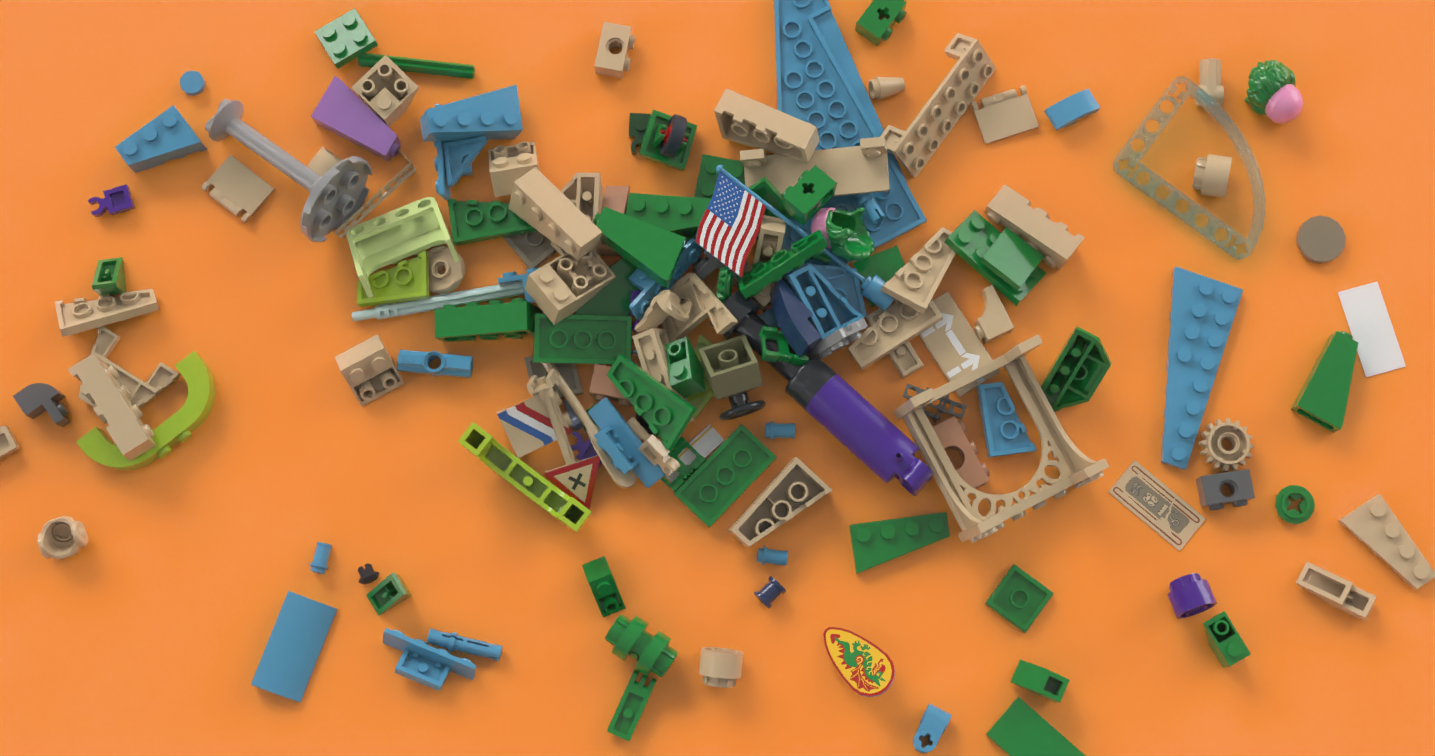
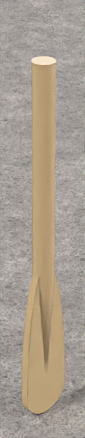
(621, 479)

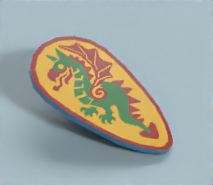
(859, 662)

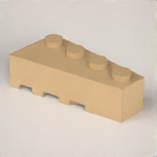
(764, 127)
(553, 214)
(1033, 226)
(114, 406)
(781, 500)

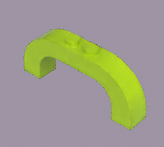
(169, 433)
(524, 478)

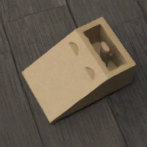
(567, 284)

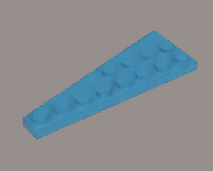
(1197, 338)

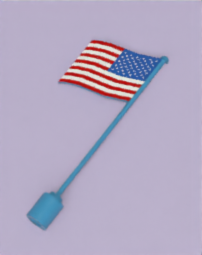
(734, 222)

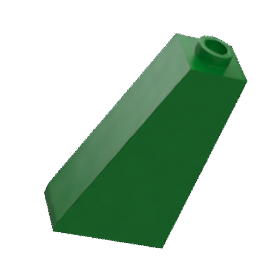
(642, 244)
(1328, 384)

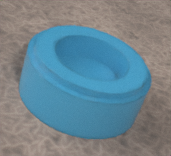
(192, 83)

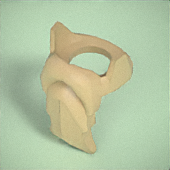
(664, 305)

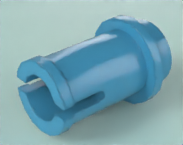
(779, 430)
(772, 556)
(320, 558)

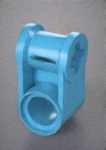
(933, 725)

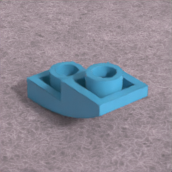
(1071, 109)

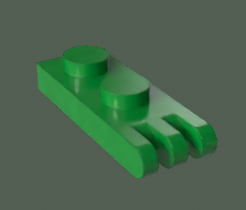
(631, 707)

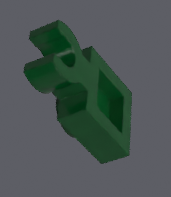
(637, 128)

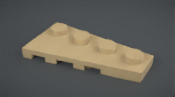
(922, 274)
(86, 315)
(1386, 537)

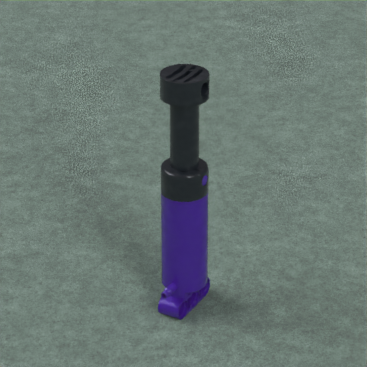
(837, 406)

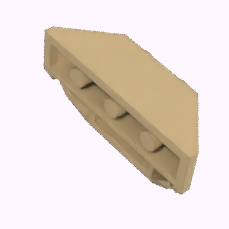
(587, 195)

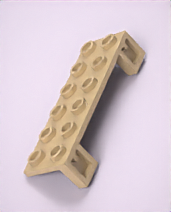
(944, 107)
(853, 168)

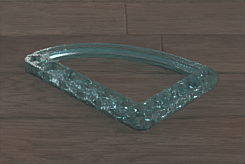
(1175, 195)

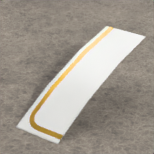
(703, 443)

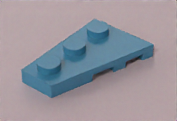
(1001, 424)

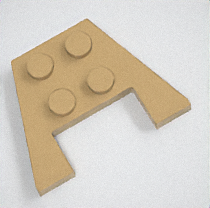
(704, 306)
(140, 391)

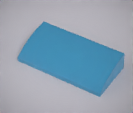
(294, 646)

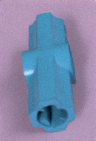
(450, 364)

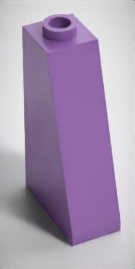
(353, 120)

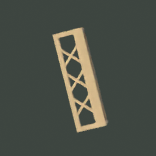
(653, 357)

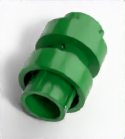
(650, 651)

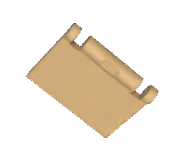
(1004, 115)
(238, 188)

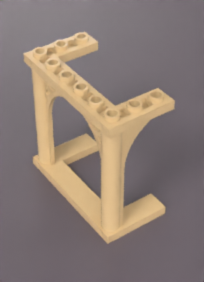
(1072, 464)

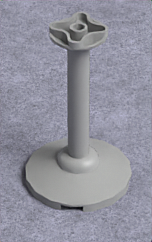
(331, 196)

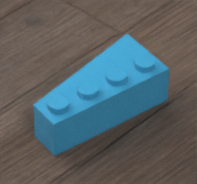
(487, 114)

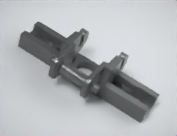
(940, 407)

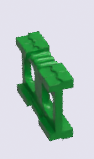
(783, 350)
(684, 470)

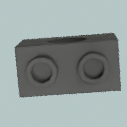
(1238, 483)

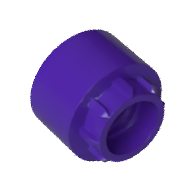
(1190, 595)

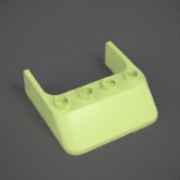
(397, 236)

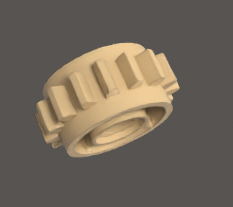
(1235, 435)

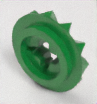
(724, 284)
(1305, 507)

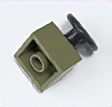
(731, 374)

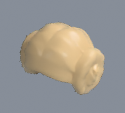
(62, 538)

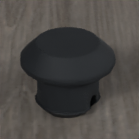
(367, 575)

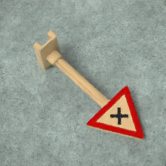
(576, 477)

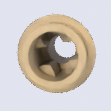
(885, 86)

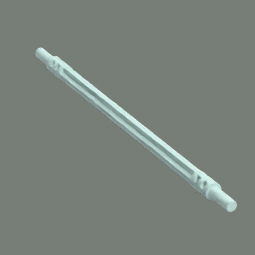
(436, 302)

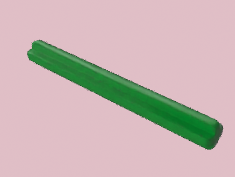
(421, 65)

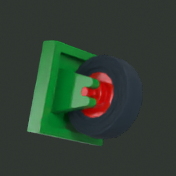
(668, 140)

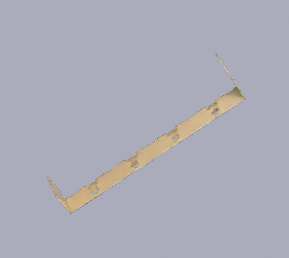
(378, 195)

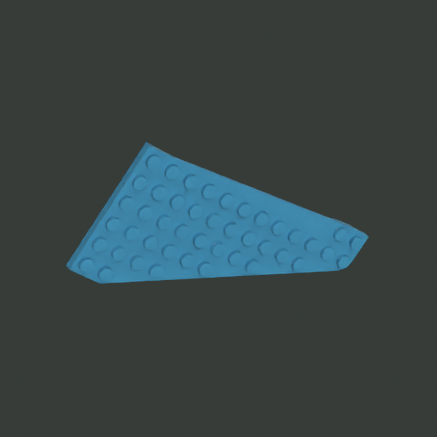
(824, 88)

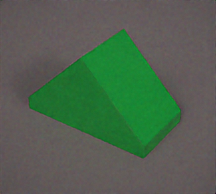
(109, 277)
(388, 593)

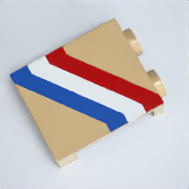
(530, 425)

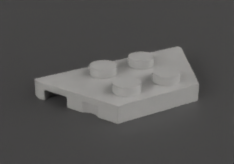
(838, 339)

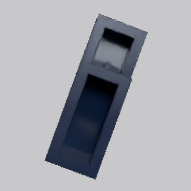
(794, 319)

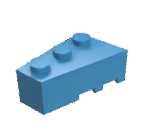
(160, 141)
(828, 307)

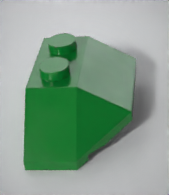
(1076, 370)

